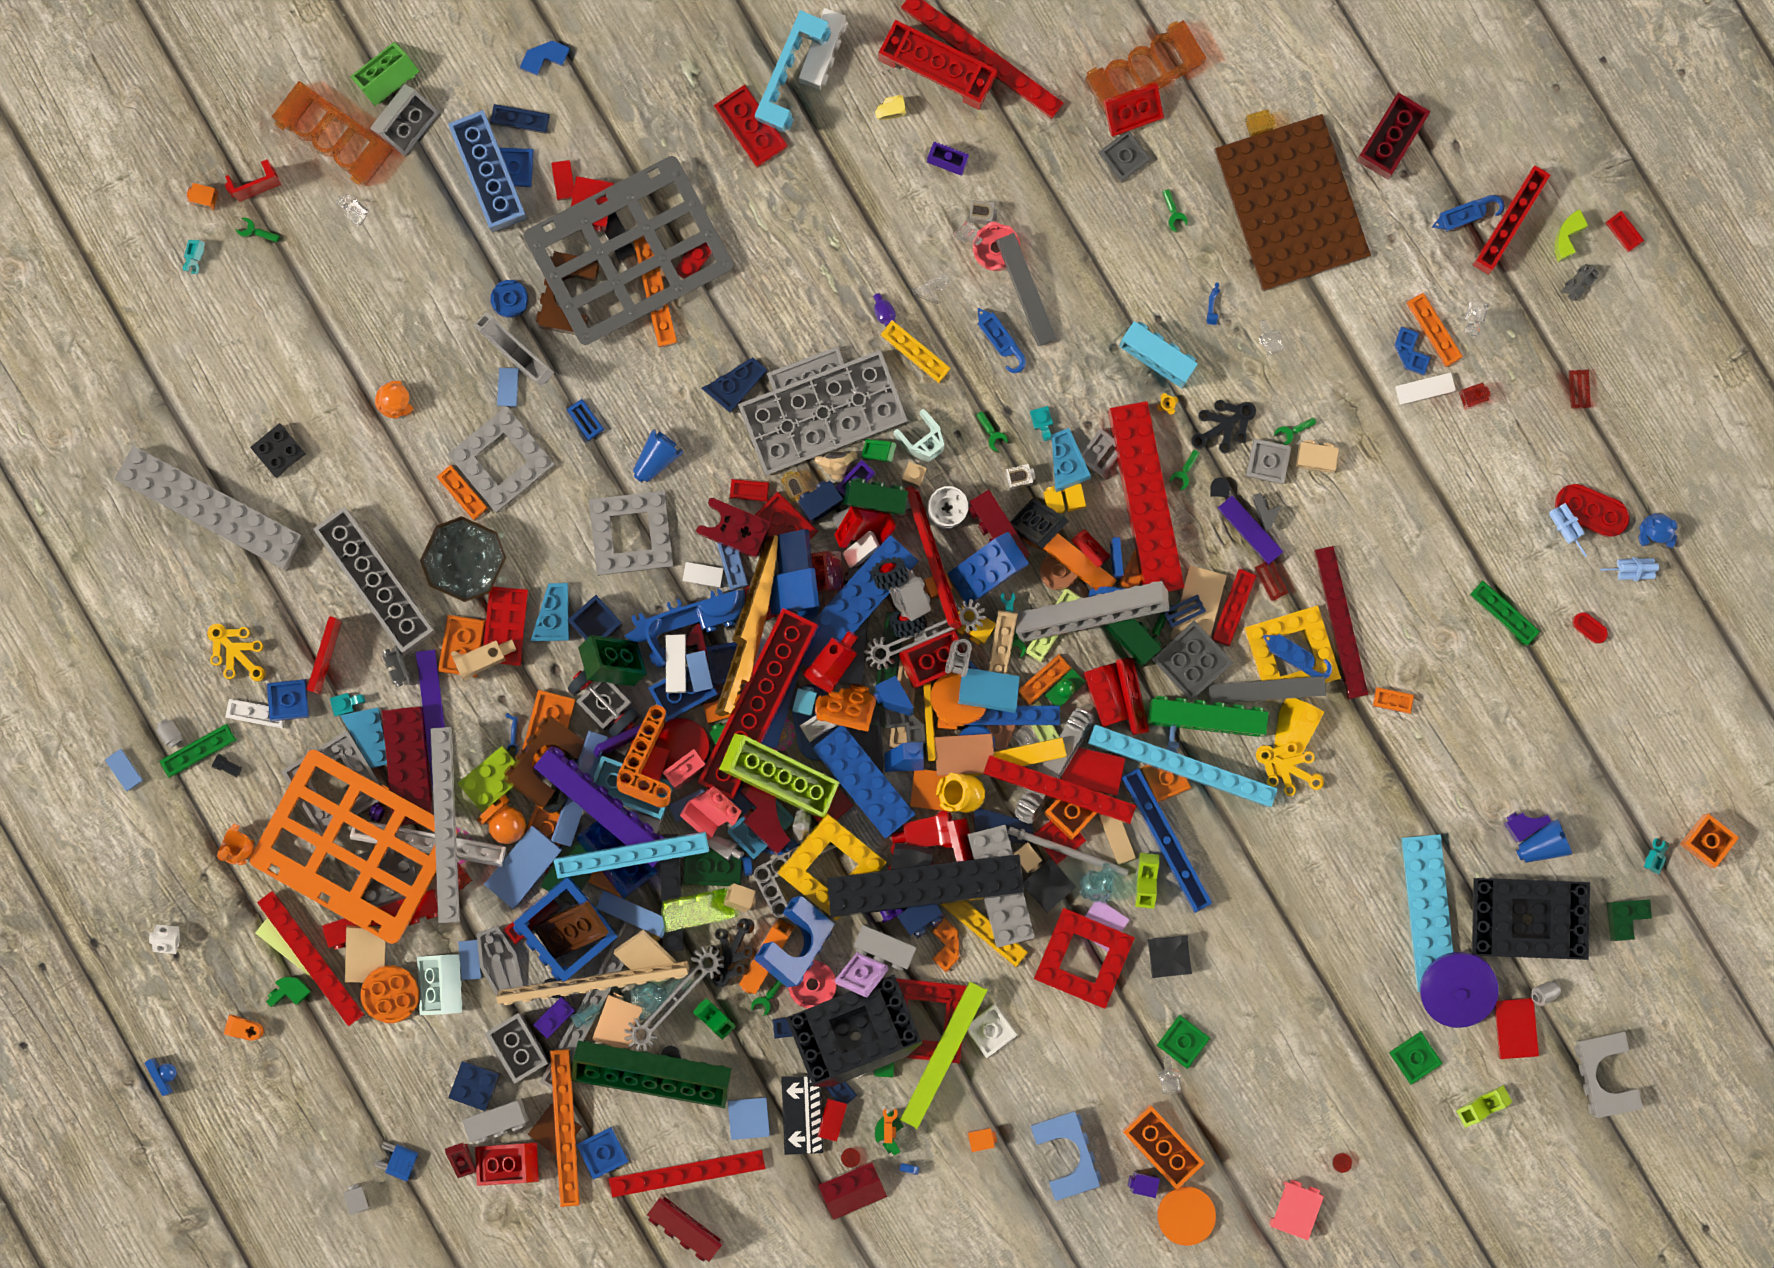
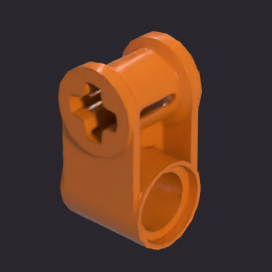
(240, 1028)

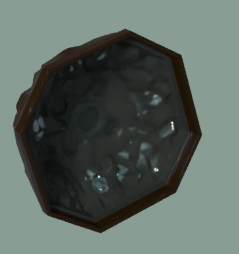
(463, 559)

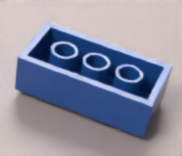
(988, 568)

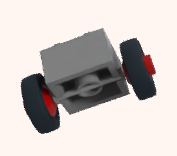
(604, 704)

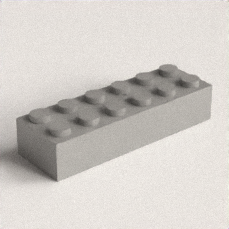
(1006, 914)

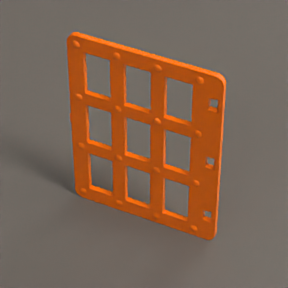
(309, 883)

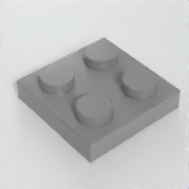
(1268, 461)

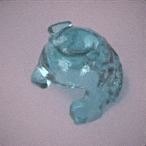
(1097, 885)
(648, 996)

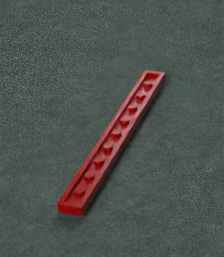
(971, 46)

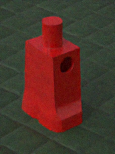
(832, 662)
(926, 832)

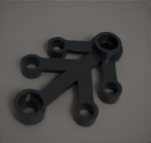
(1226, 424)
(730, 953)

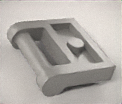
(1096, 450)

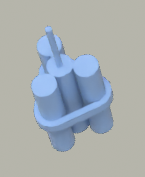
(1567, 524)
(1636, 569)

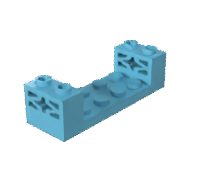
(804, 26)

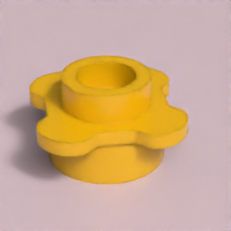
(1172, 402)

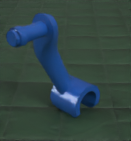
(1212, 317)
(513, 732)

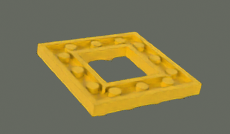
(1308, 620)
(827, 831)

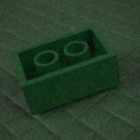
(875, 496)
(1135, 639)
(612, 660)

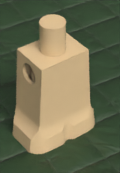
(481, 658)

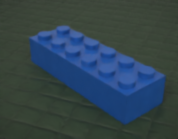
(863, 781)

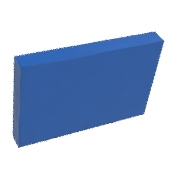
(794, 591)

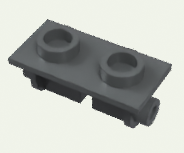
(1585, 275)
(400, 673)

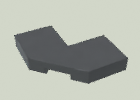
(914, 728)

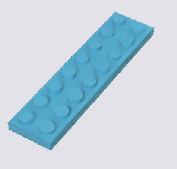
(1426, 900)

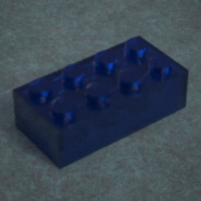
(624, 879)

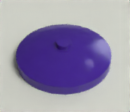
(1459, 989)

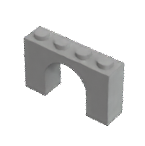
(1591, 1052)

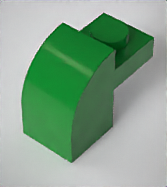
(293, 987)
(714, 1018)
(879, 1133)

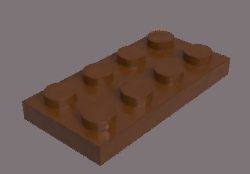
(570, 929)

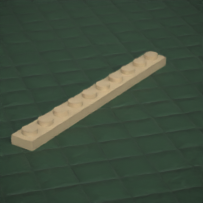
(588, 983)

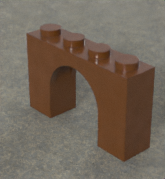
(551, 315)
(521, 773)

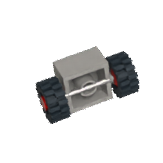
(906, 594)

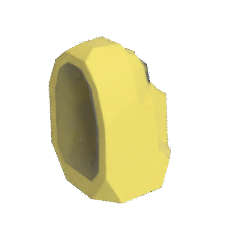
(891, 108)

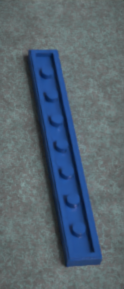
(774, 732)

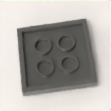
(1192, 660)
(394, 864)

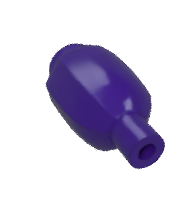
(883, 310)

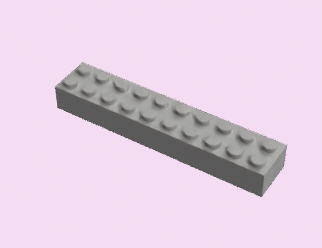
(209, 508)

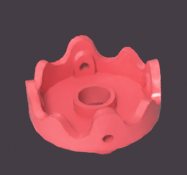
(983, 254)
(826, 986)

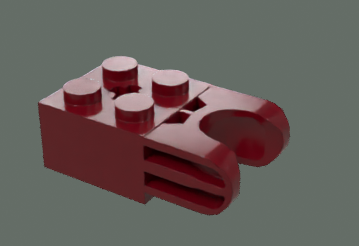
(730, 526)

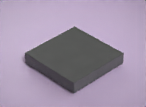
(1124, 156)

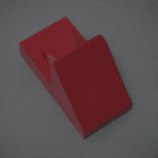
(697, 639)
(460, 1159)

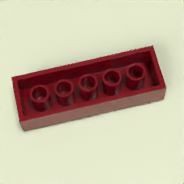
(408, 757)

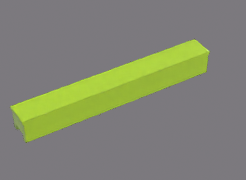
(943, 1055)

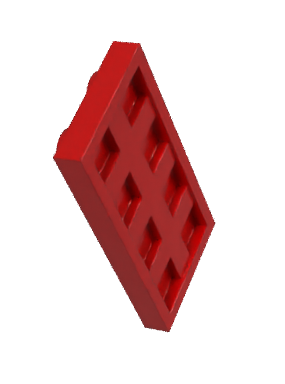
(507, 620)

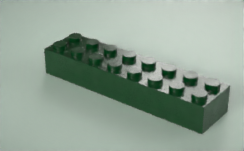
(651, 1074)

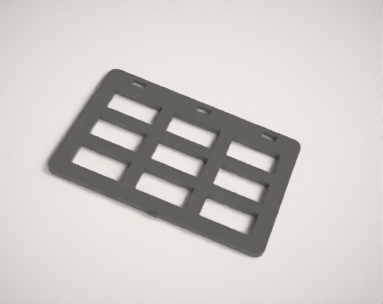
(619, 196)

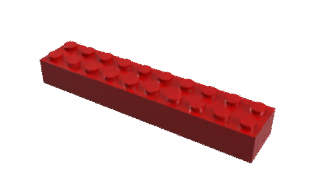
(1145, 495)
(762, 694)

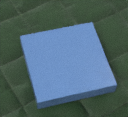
(748, 1118)

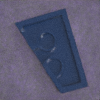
(987, 819)

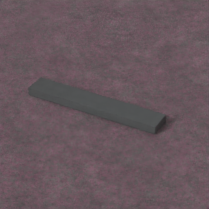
(1026, 289)
(1267, 690)

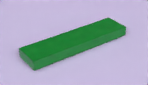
(1504, 613)
(197, 750)

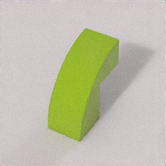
(1571, 226)
(1147, 880)
(1484, 1105)

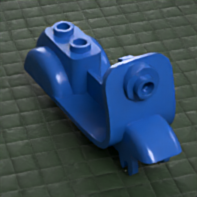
(709, 612)

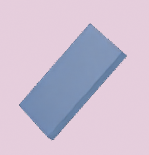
(523, 867)

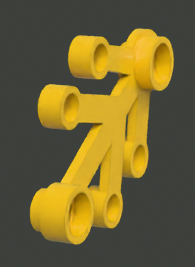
(234, 649)
(1287, 765)

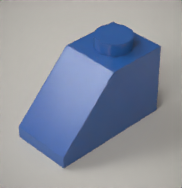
(893, 697)
(905, 757)

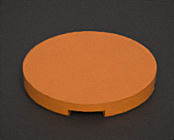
(945, 699)
(390, 994)
(1186, 1216)

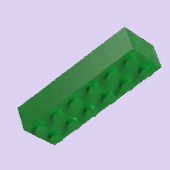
(1208, 717)

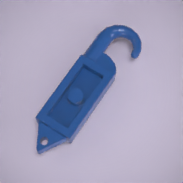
(1467, 213)
(1000, 338)
(1295, 655)

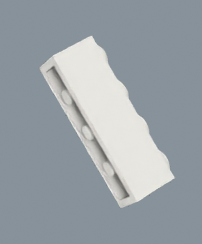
(821, 56)

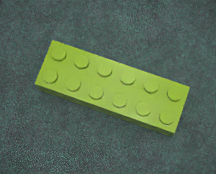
(779, 775)

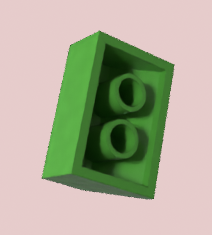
(384, 74)

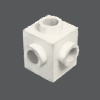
(165, 939)

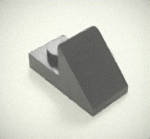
(1265, 516)

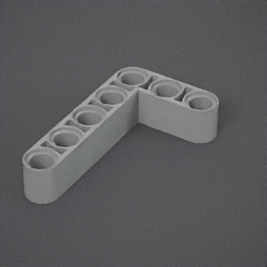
(770, 880)

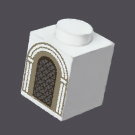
(1020, 476)

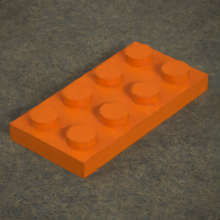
(545, 706)

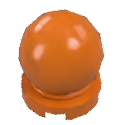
(504, 822)

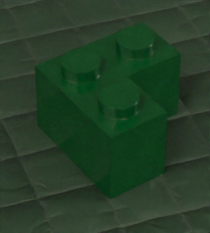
(1622, 915)

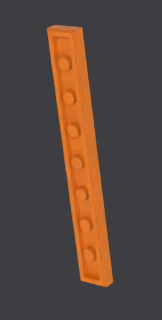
(564, 1127)

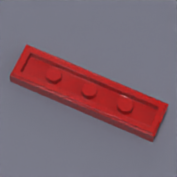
(1234, 607)
(1132, 696)

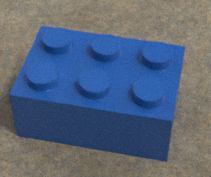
(680, 703)

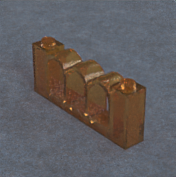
(1177, 35)
(295, 106)

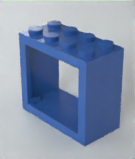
(521, 927)

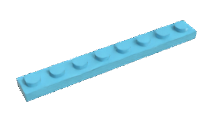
(631, 855)

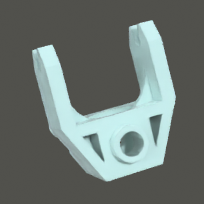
(933, 440)

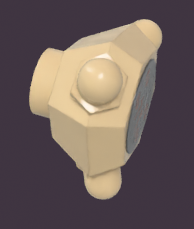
(837, 463)

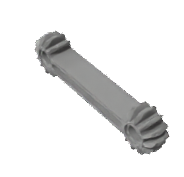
(926, 634)
(1076, 730)
(674, 998)

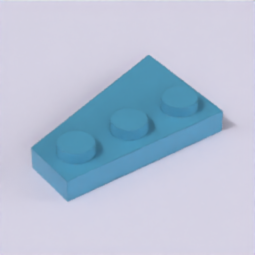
(1068, 461)
(553, 616)
(368, 734)

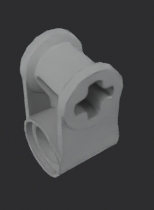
(958, 659)

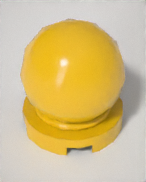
(960, 793)

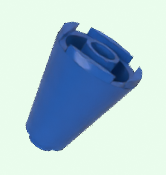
(656, 456)
(1545, 844)

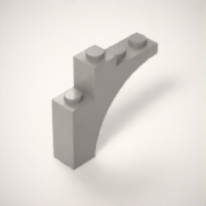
(513, 349)

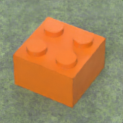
(1068, 817)
(1709, 840)

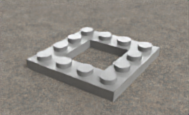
(502, 423)
(652, 503)
(339, 747)

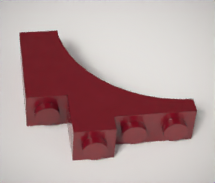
(764, 819)

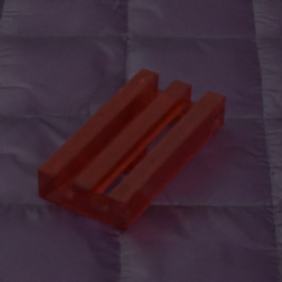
(1579, 373)
(1264, 583)

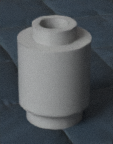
(169, 733)
(1545, 993)

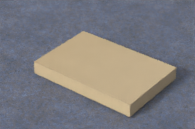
(643, 952)
(363, 953)

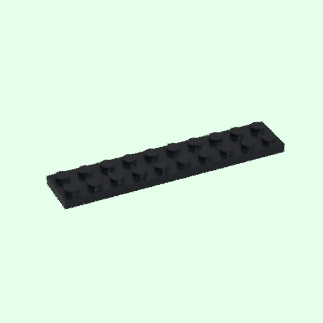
(925, 885)

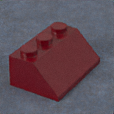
(852, 1190)

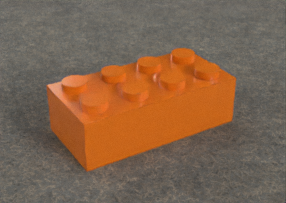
(1163, 1147)

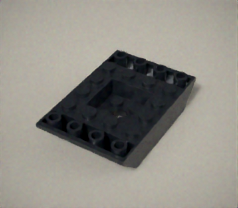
(1558, 918)
(826, 1032)

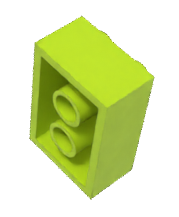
(485, 782)

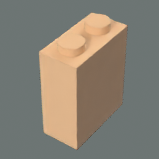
(615, 1020)

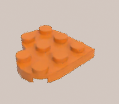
(848, 708)

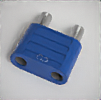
(401, 1161)

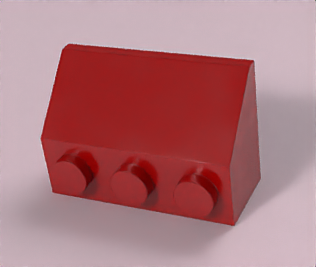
(1106, 694)

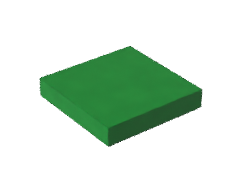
(1183, 1041)
(1415, 1058)

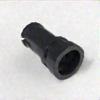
(221, 763)

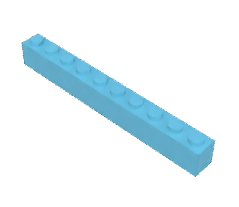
(1182, 766)

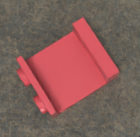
(685, 769)
(710, 811)
(1297, 1209)

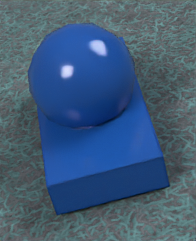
(161, 1075)

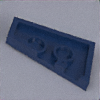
(736, 384)

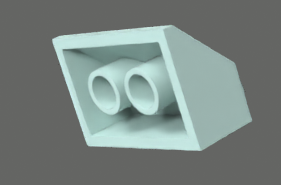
(439, 984)

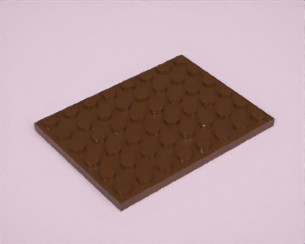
(1292, 202)

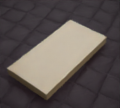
(1209, 588)

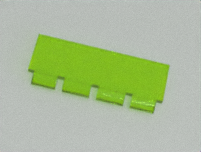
(696, 910)

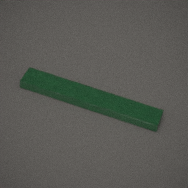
(885, 674)

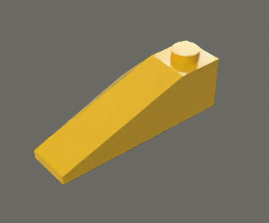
(1296, 724)

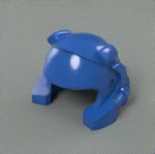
(1659, 529)

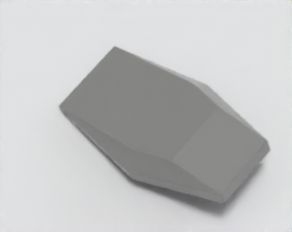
(498, 960)

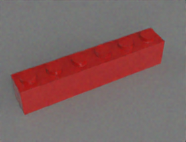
(1511, 220)
(336, 931)

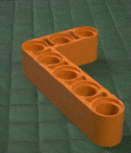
(1076, 562)
(639, 757)

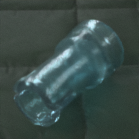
(585, 1015)

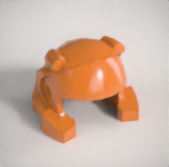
(393, 400)
(235, 846)

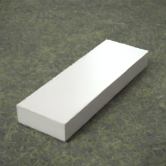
(1425, 389)
(675, 663)
(251, 713)

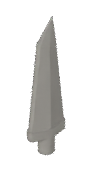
(722, 846)

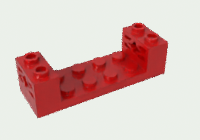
(937, 63)

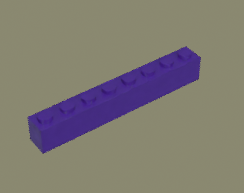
(594, 799)

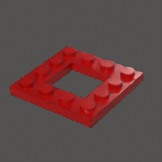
(1117, 942)
(932, 992)

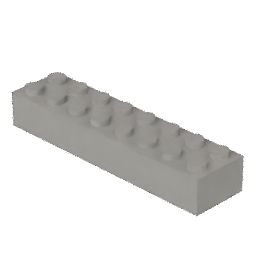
(374, 580)

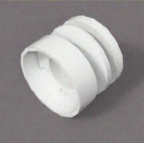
(953, 498)

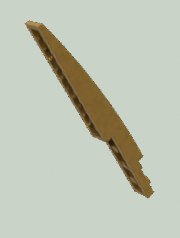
(750, 627)

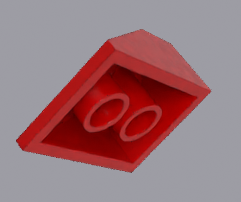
(506, 1164)

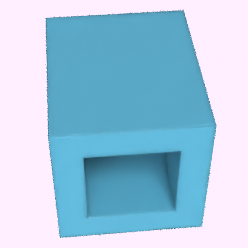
(804, 701)

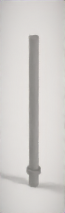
(1021, 834)

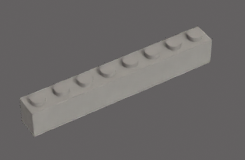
(1092, 611)

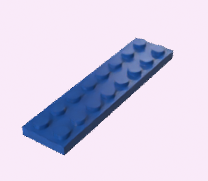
(856, 600)

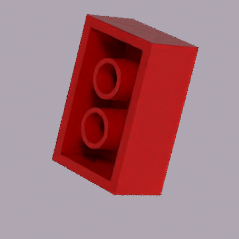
(928, 659)

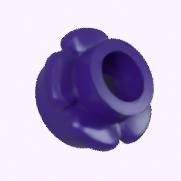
(377, 812)

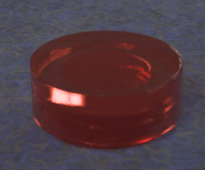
(850, 1157)
(1342, 1162)

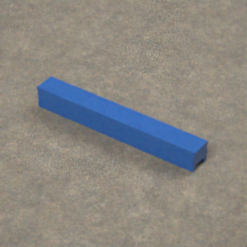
(1166, 840)

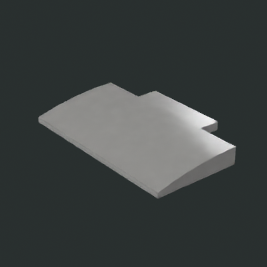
(820, 408)

